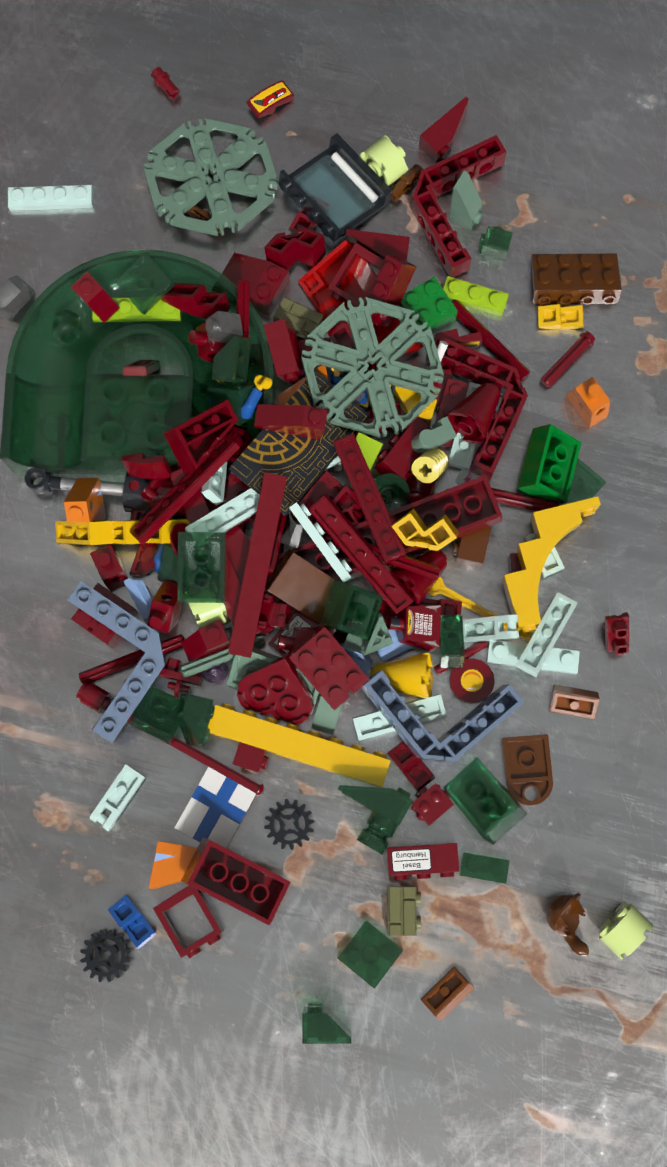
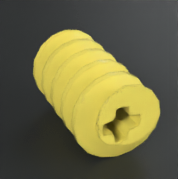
(430, 465)

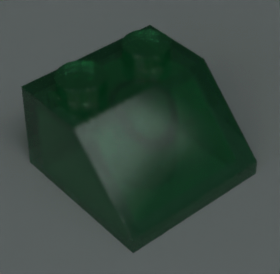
(351, 610)
(323, 1026)

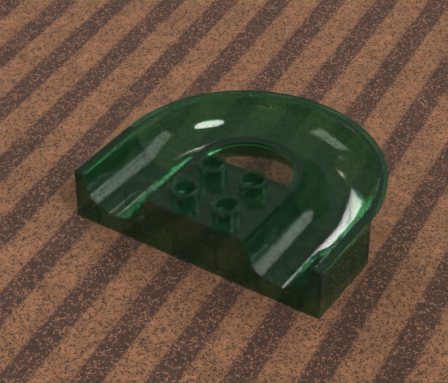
(83, 421)

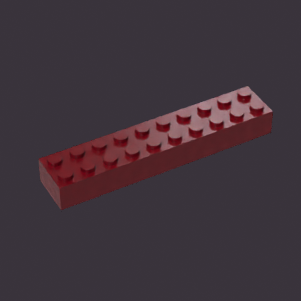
(467, 506)

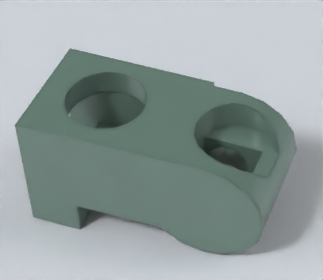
(430, 439)

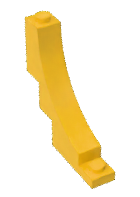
(549, 528)
(109, 532)

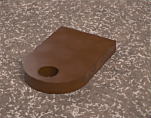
(528, 765)

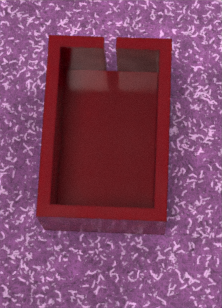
(327, 666)

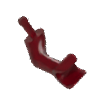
(149, 491)

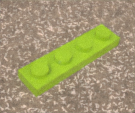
(129, 313)

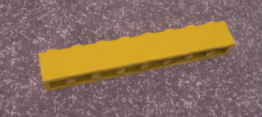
(299, 746)

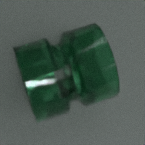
(377, 832)

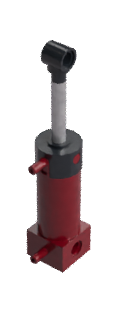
(131, 492)

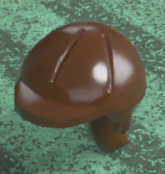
(563, 918)

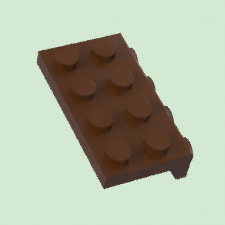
(575, 279)

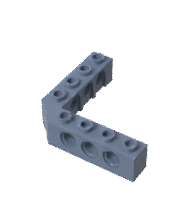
(147, 666)
(458, 738)

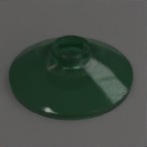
(398, 490)

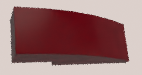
(196, 300)

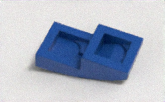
(132, 921)

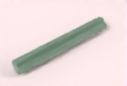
(214, 659)

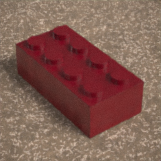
(236, 881)

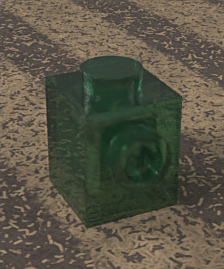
(495, 243)

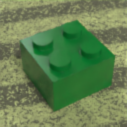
(431, 304)

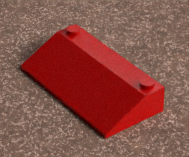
(356, 283)

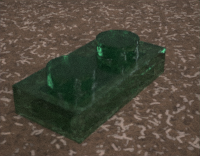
(484, 867)

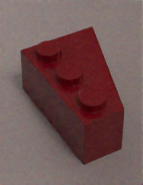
(199, 435)

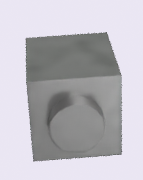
(223, 326)

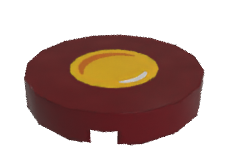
(472, 682)

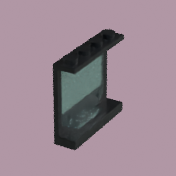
(330, 194)

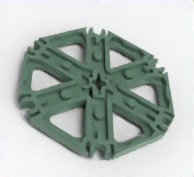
(225, 178)
(366, 347)

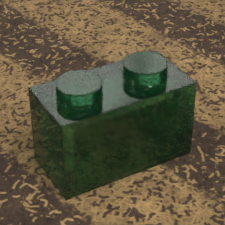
(451, 642)

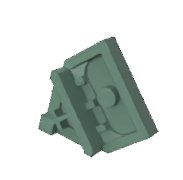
(379, 639)

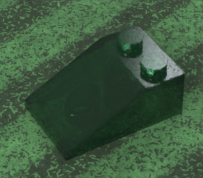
(202, 567)
(383, 801)
(485, 801)

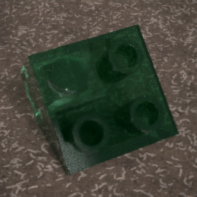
(194, 718)

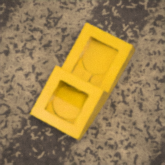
(561, 317)

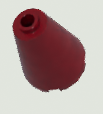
(475, 413)
(418, 584)

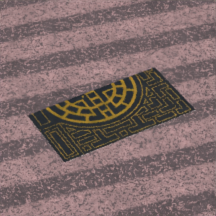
(292, 455)

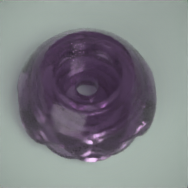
(215, 673)

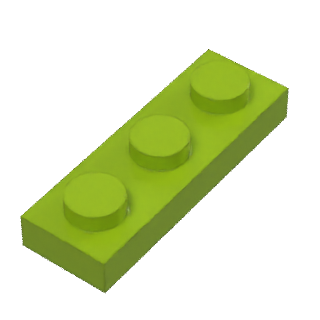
(476, 296)

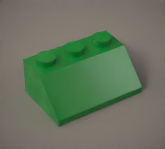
(549, 464)

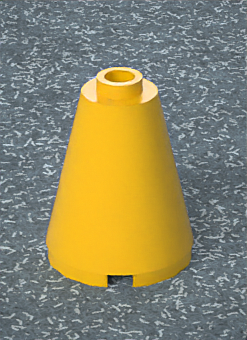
(409, 674)

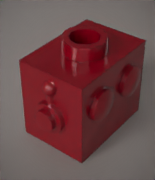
(431, 803)

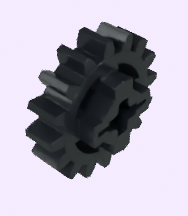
(282, 833)
(100, 947)

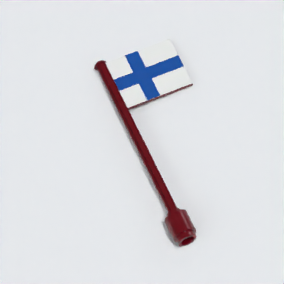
(218, 799)

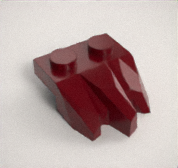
(340, 495)

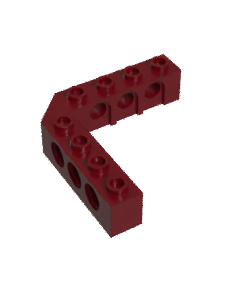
(441, 179)
(485, 369)

